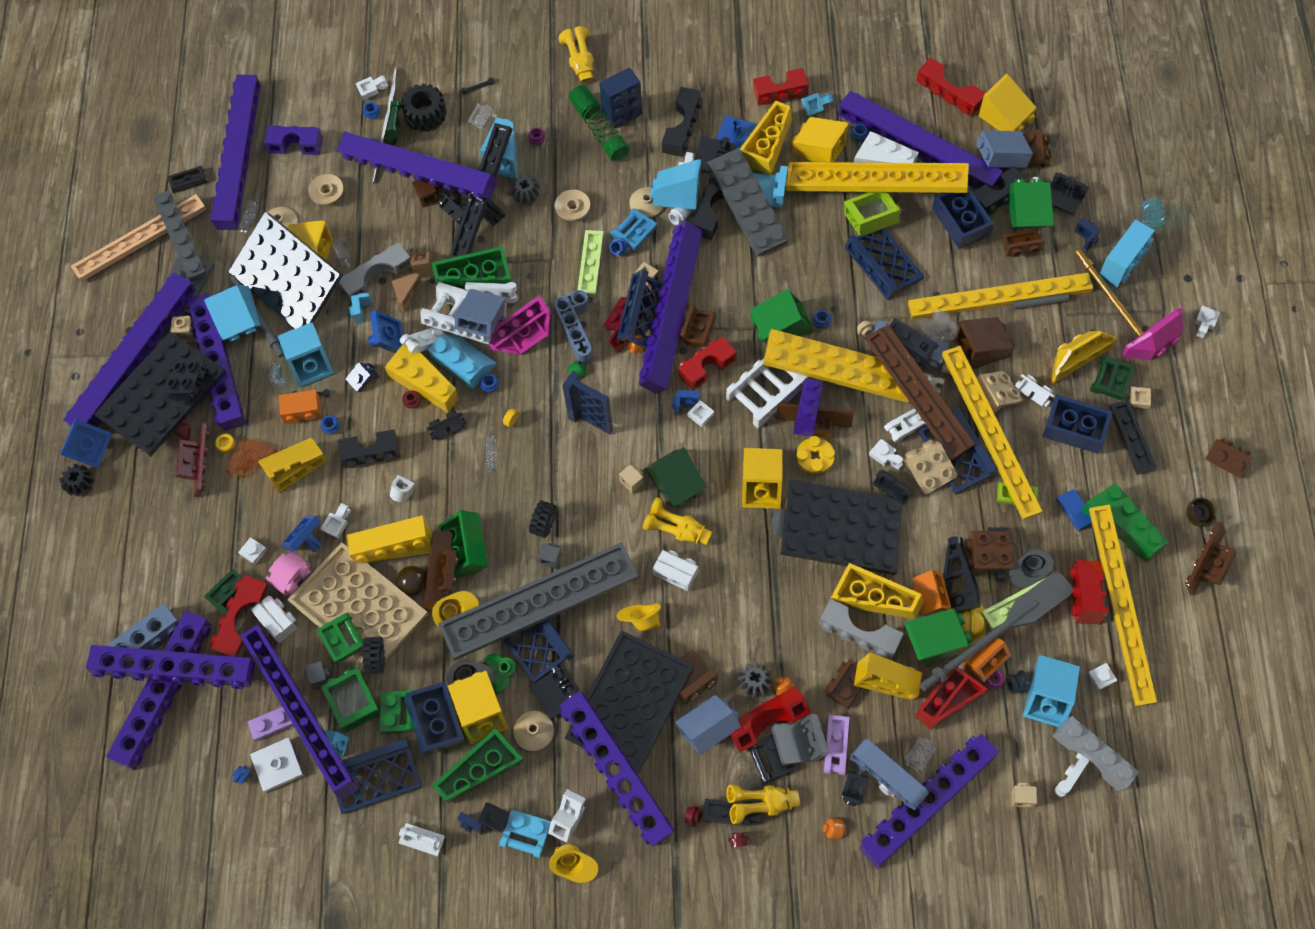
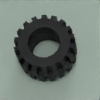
(423, 118)

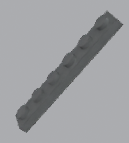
(179, 236)

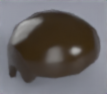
(1200, 512)
(412, 580)

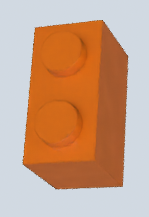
(300, 406)
(933, 591)
(987, 660)

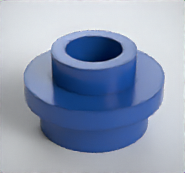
(371, 106)
(859, 128)
(615, 249)
(821, 314)
(487, 379)
(330, 420)
(241, 774)

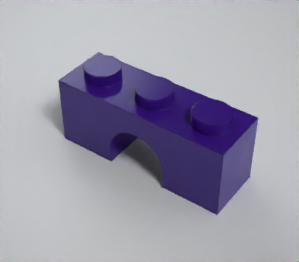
(280, 137)
(808, 407)

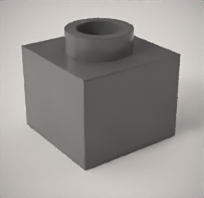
(549, 555)
(317, 674)

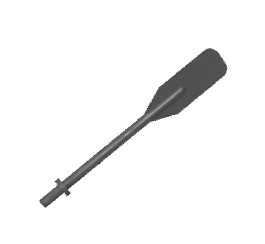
(1024, 611)

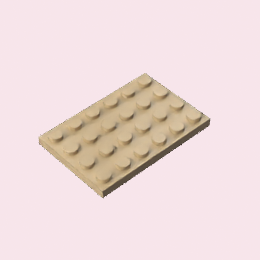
(369, 597)

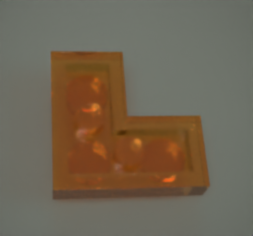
(246, 453)

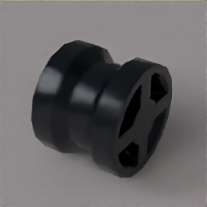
(1018, 682)

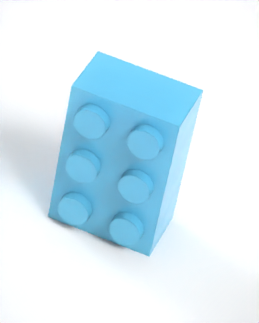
(1127, 254)

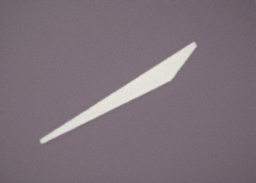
(388, 110)

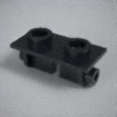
(449, 204)
(439, 427)
(893, 486)

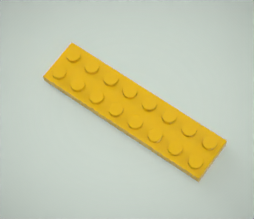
(830, 364)

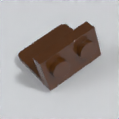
(990, 551)
(699, 678)

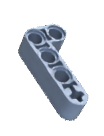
(575, 329)
(889, 773)

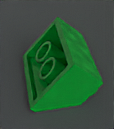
(467, 541)

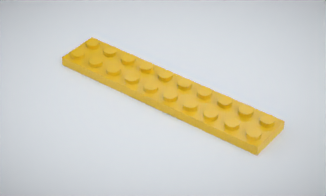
(878, 177)

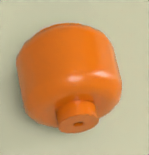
(633, 347)
(782, 684)
(834, 828)

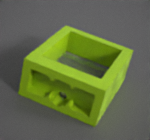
(871, 212)

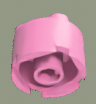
(288, 573)

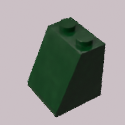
(676, 477)

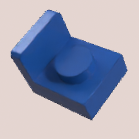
(685, 398)

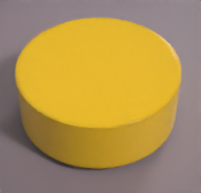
(511, 417)
(225, 443)

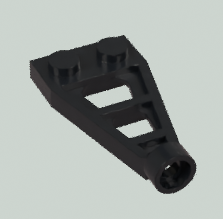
(968, 598)

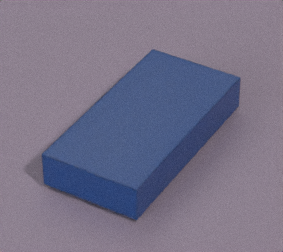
(1072, 506)

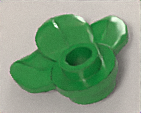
(501, 677)

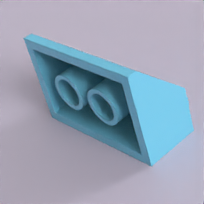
(461, 359)

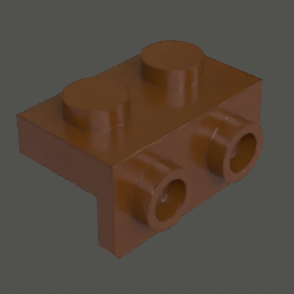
(1038, 143)
(1022, 243)
(697, 326)
(1228, 457)

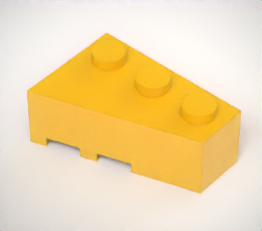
(292, 463)
(887, 677)

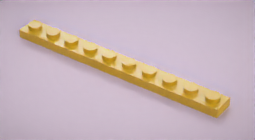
(1000, 295)
(992, 433)
(1122, 606)

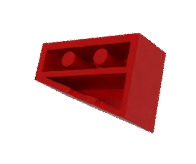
(1088, 592)
(950, 698)

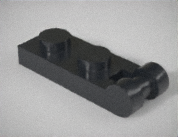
(913, 339)

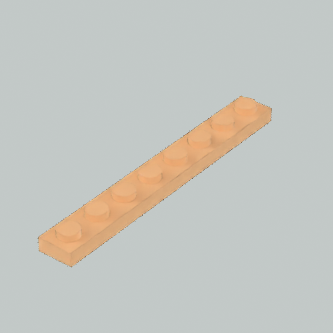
(133, 240)

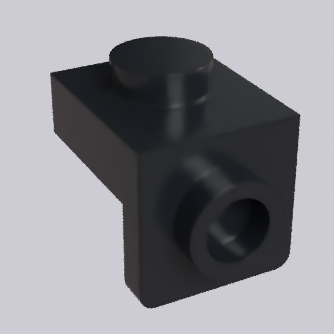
(854, 788)
(493, 817)

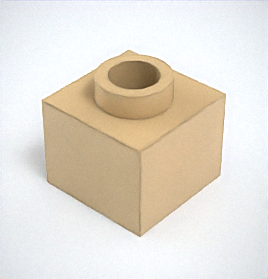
(631, 478)
(1024, 795)

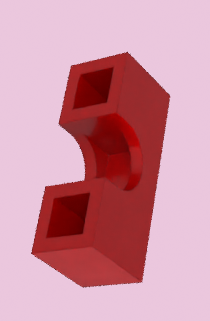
(769, 92)
(718, 353)

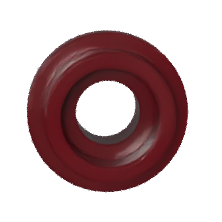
(411, 403)
(693, 816)
(738, 839)

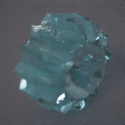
(1152, 213)

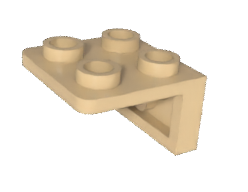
(999, 390)
(930, 466)

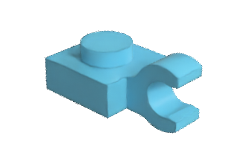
(814, 103)

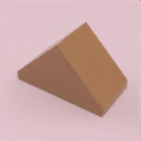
(422, 264)
(406, 288)

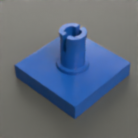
(736, 130)
(386, 331)
(86, 443)
(301, 534)

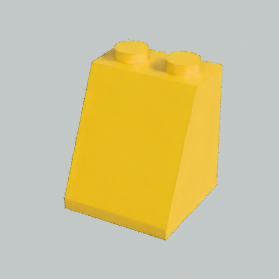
(1007, 106)
(820, 140)
(315, 235)
(762, 478)
(477, 706)

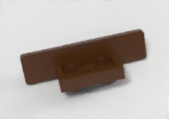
(825, 418)
(1213, 562)
(440, 569)

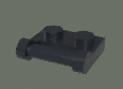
(770, 749)

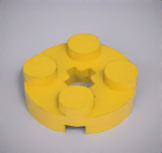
(815, 466)

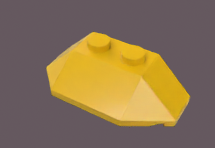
(1080, 352)

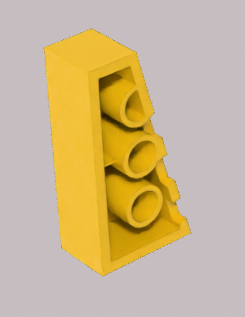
(767, 139)
(421, 376)
(391, 541)
(876, 594)

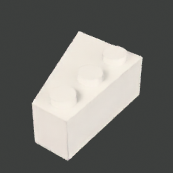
(882, 150)

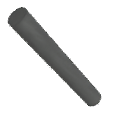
(1040, 301)

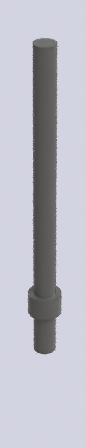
(272, 340)

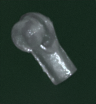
(274, 376)

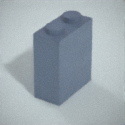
(1004, 148)
(479, 313)
(708, 724)

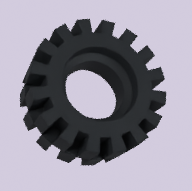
(542, 519)
(373, 655)

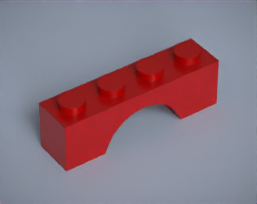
(966, 99)
(249, 592)
(785, 707)

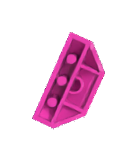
(522, 328)
(1157, 338)

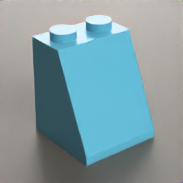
(509, 163)
(677, 186)
(233, 312)
(305, 354)
(1051, 691)

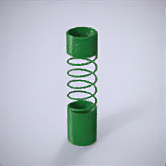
(588, 107)

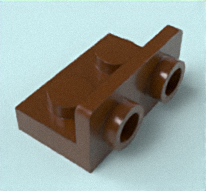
(842, 688)

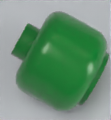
(578, 368)

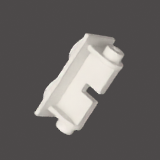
(1041, 394)
(421, 839)

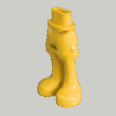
(583, 61)
(686, 529)
(774, 801)

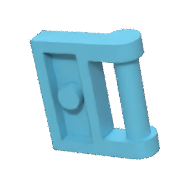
(529, 827)

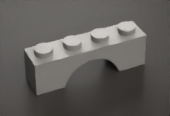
(391, 260)
(882, 641)
(1111, 765)

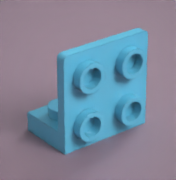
(773, 186)

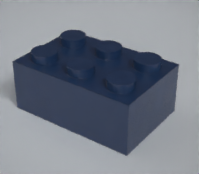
(621, 97)
(962, 217)
(1077, 424)
(433, 719)

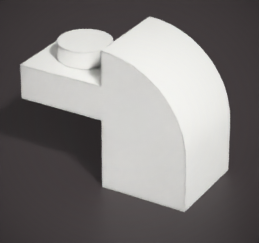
(567, 816)

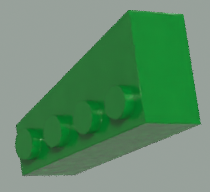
(477, 267)
(1130, 522)
(481, 764)

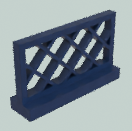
(873, 268)
(635, 306)
(587, 404)
(979, 455)
(553, 638)
(374, 757)

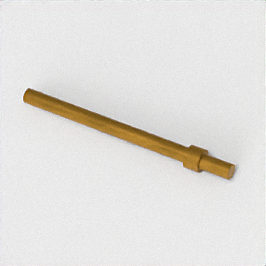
(1088, 265)

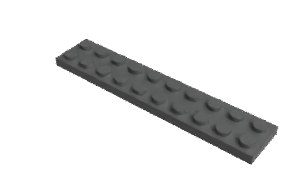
(538, 601)

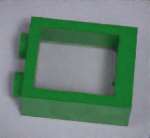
(350, 699)

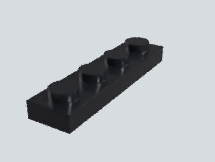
(1132, 437)

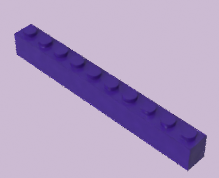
(930, 147)
(236, 153)
(417, 165)
(670, 308)
(133, 348)
(300, 713)

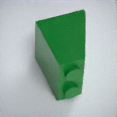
(1030, 204)
(782, 313)
(938, 636)

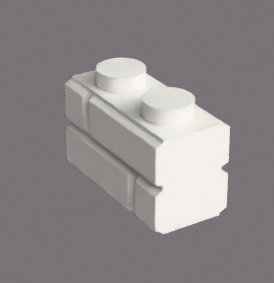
(675, 569)
(274, 618)

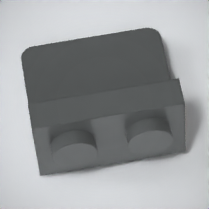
(800, 741)

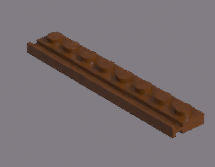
(920, 392)

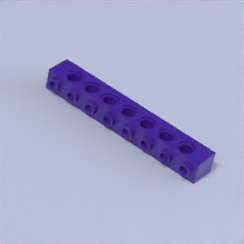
(234, 415)
(101, 656)
(149, 696)
(985, 754)
(662, 827)

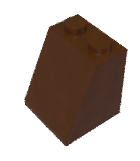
(983, 341)

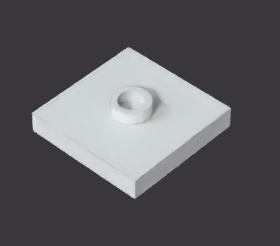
(276, 765)

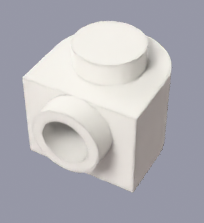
(401, 489)

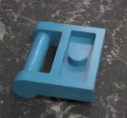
(638, 232)

